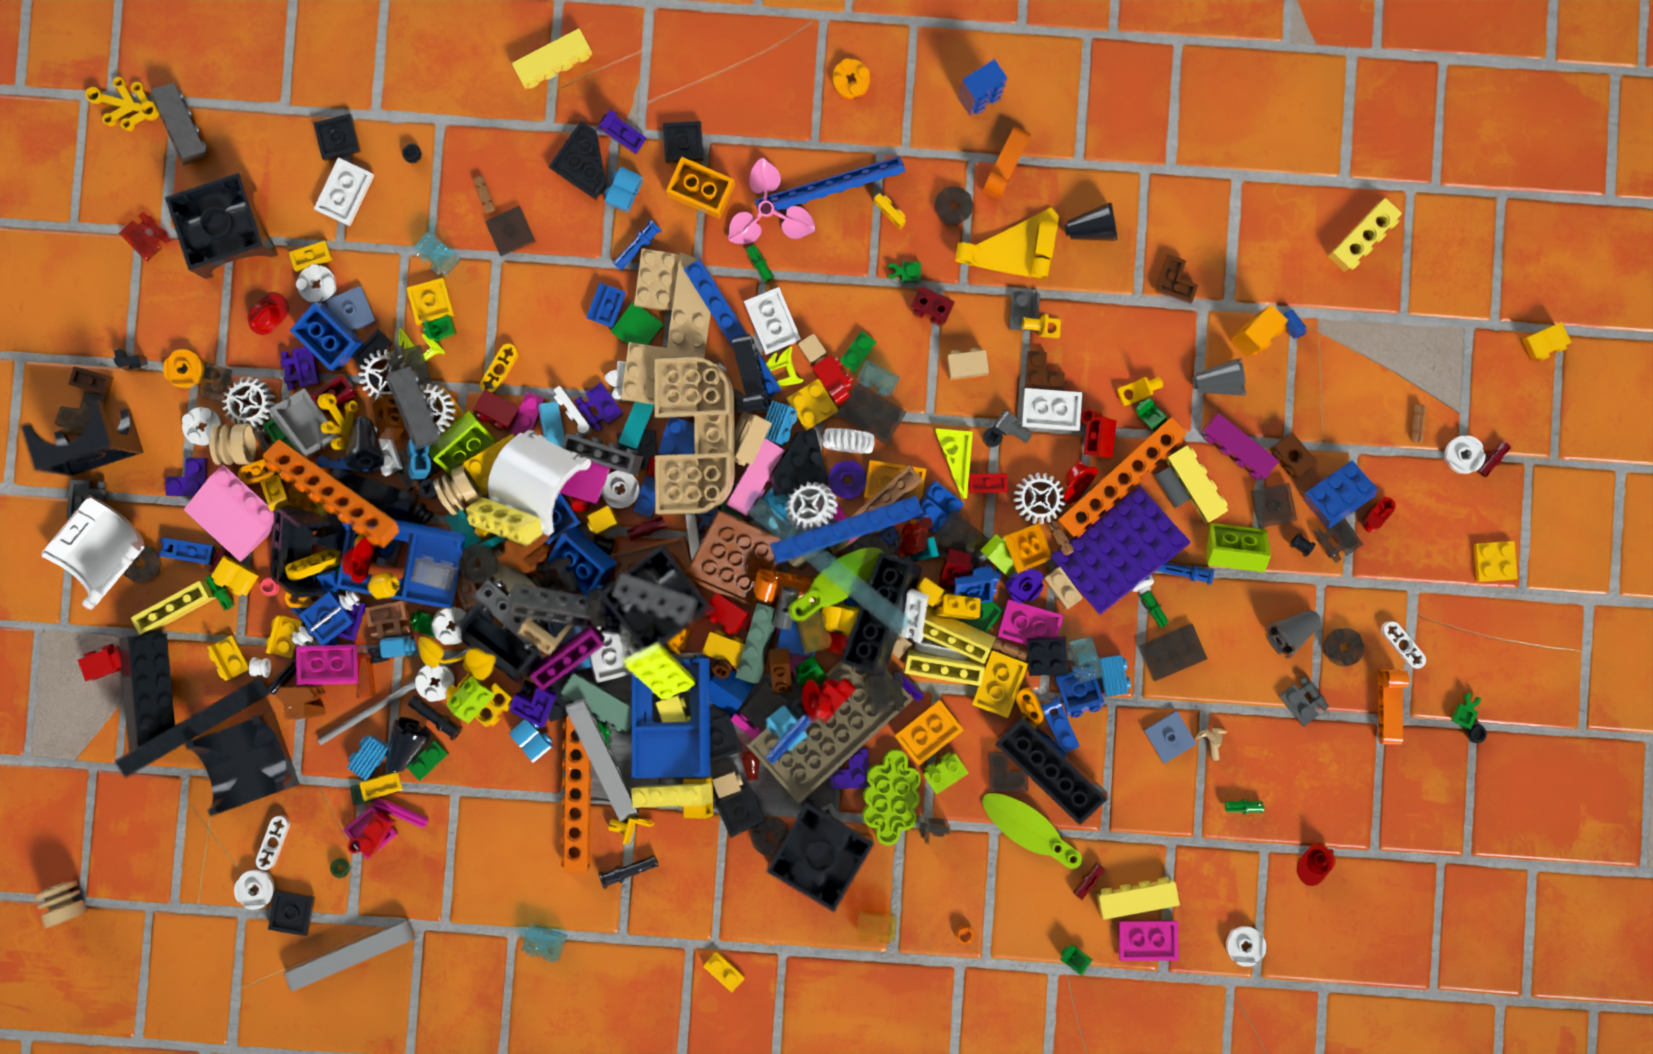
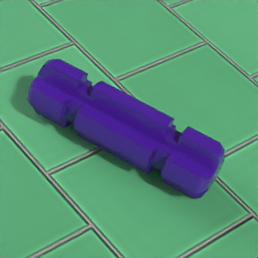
(910, 687)

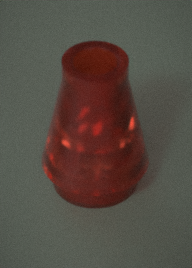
(751, 765)

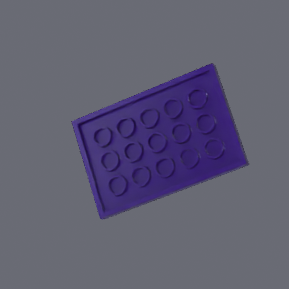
(1121, 550)

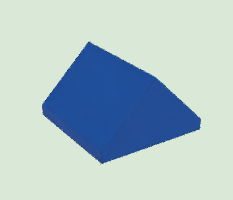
(729, 692)

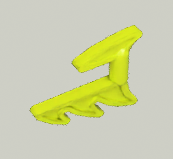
(434, 347)
(785, 360)

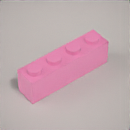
(754, 478)

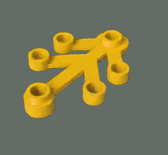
(126, 105)
(328, 401)

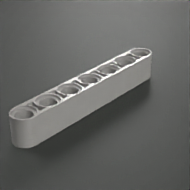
(602, 759)
(349, 955)

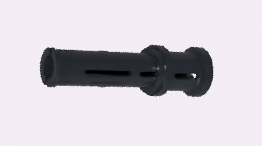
(442, 722)
(619, 873)

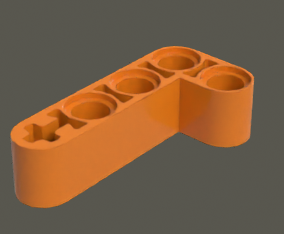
(1006, 163)
(769, 584)
(1391, 704)

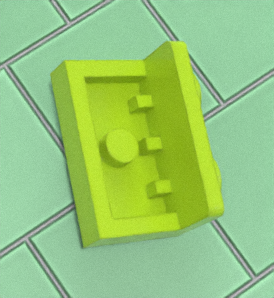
(470, 699)

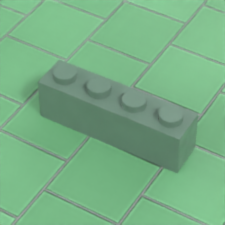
(757, 644)
(600, 701)

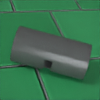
(1172, 487)
(786, 597)

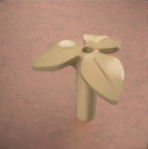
(1215, 739)

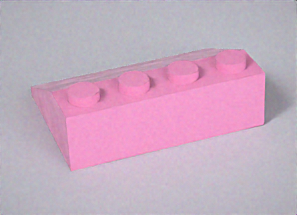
(231, 513)

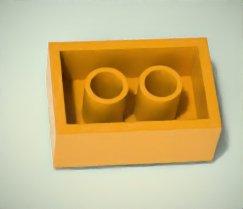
(700, 188)
(1259, 330)

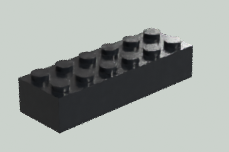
(870, 639)
(146, 687)
(1051, 768)

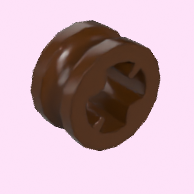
(722, 668)

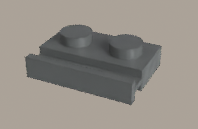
(1023, 305)

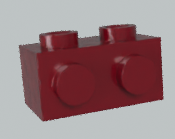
(931, 306)
(341, 388)
(496, 411)
(955, 566)

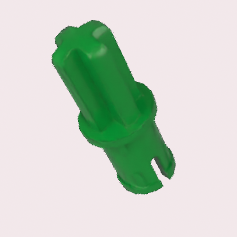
(759, 263)
(221, 594)
(1154, 608)
(1244, 806)

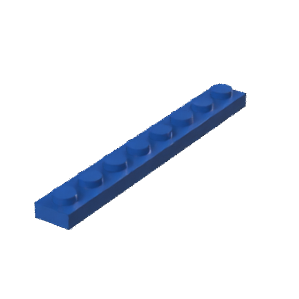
(834, 184)
(724, 314)
(846, 529)

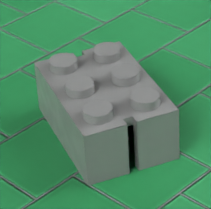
(302, 424)

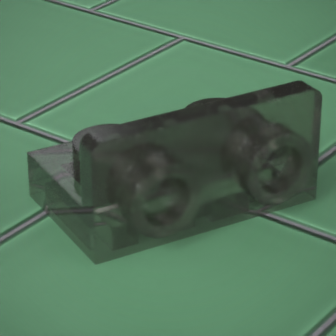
(933, 825)

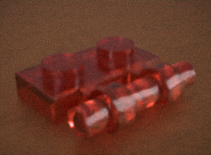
(140, 240)

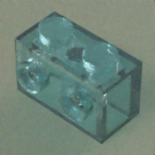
(437, 253)
(878, 378)
(1085, 660)
(544, 943)

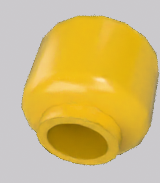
(383, 585)

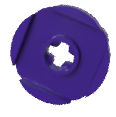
(844, 469)
(1022, 593)

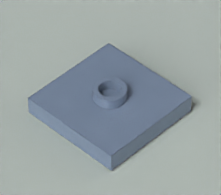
(352, 308)
(1170, 737)

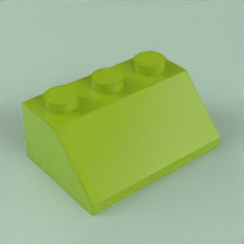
(461, 442)
(1237, 547)

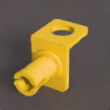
(1042, 325)
(1140, 389)
(628, 828)

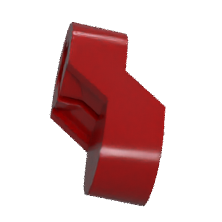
(1372, 520)

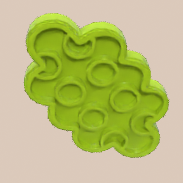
(891, 797)

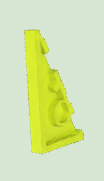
(957, 451)

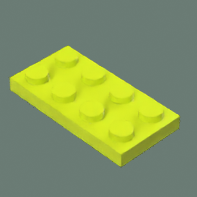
(660, 671)

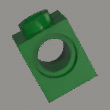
(810, 670)

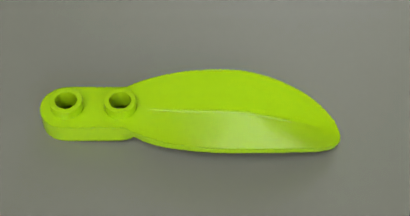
(826, 592)
(1028, 828)

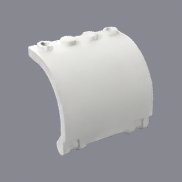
(531, 475)
(95, 547)

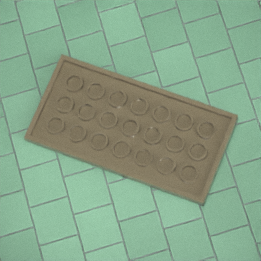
(830, 742)

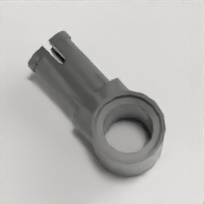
(1008, 424)

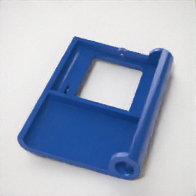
(421, 541)
(672, 747)

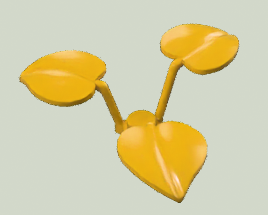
(475, 662)

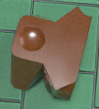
(524, 557)
(301, 701)

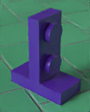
(620, 132)

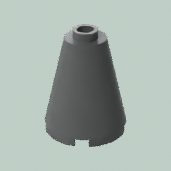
(1222, 379)
(1292, 632)

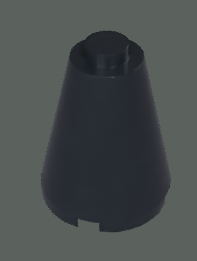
(1093, 225)
(364, 447)
(405, 743)

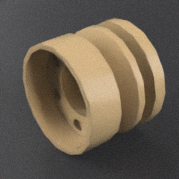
(232, 444)
(455, 491)
(60, 903)

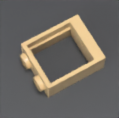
(748, 437)
(541, 638)

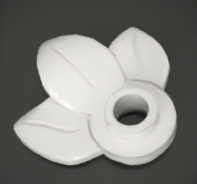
(615, 379)

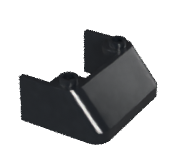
(291, 543)
(481, 633)

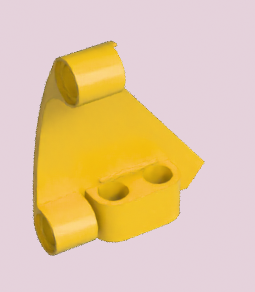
(1017, 251)

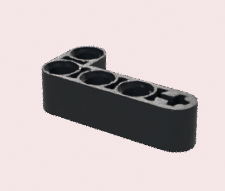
(751, 374)

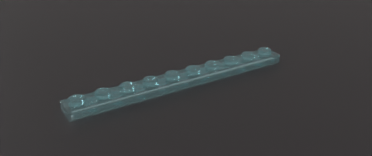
(833, 570)

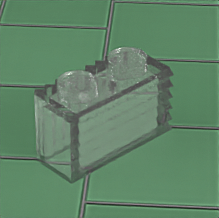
(433, 573)

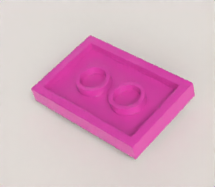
(1026, 621)
(326, 665)
(1148, 940)

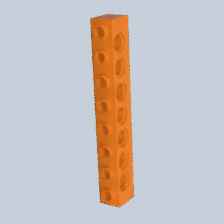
(1175, 435)
(281, 453)
(573, 863)

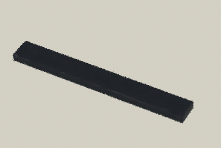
(191, 727)

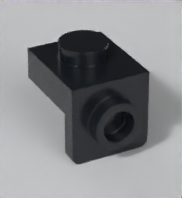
(133, 363)

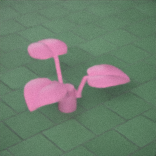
(743, 226)

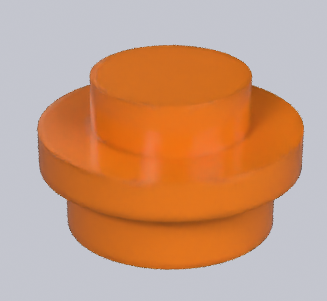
(965, 934)

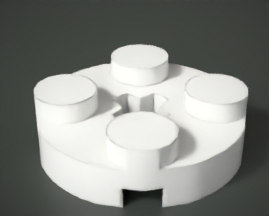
(315, 273)
(192, 421)
(1453, 454)
(626, 498)
(442, 620)
(433, 692)
(247, 897)
(1253, 954)

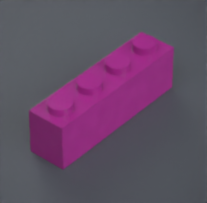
(1239, 447)
(567, 656)

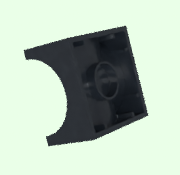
(218, 224)
(93, 449)
(388, 499)
(663, 571)
(245, 762)
(820, 856)

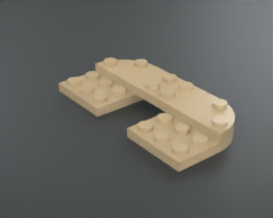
(665, 287)
(706, 478)

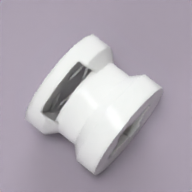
(259, 667)

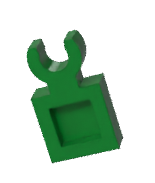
(909, 271)
(1464, 714)

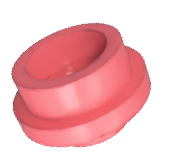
(269, 587)

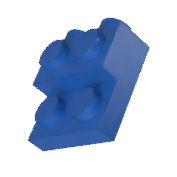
(938, 505)
(979, 585)
(1079, 696)

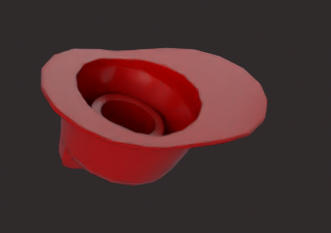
(268, 313)
(1078, 480)
(358, 559)
(816, 702)
(1315, 864)

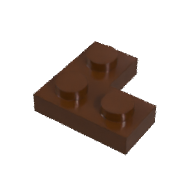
(1171, 284)
(1038, 377)

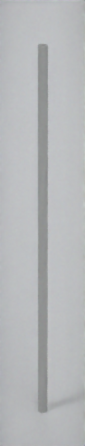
(384, 702)

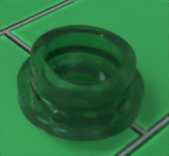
(334, 868)

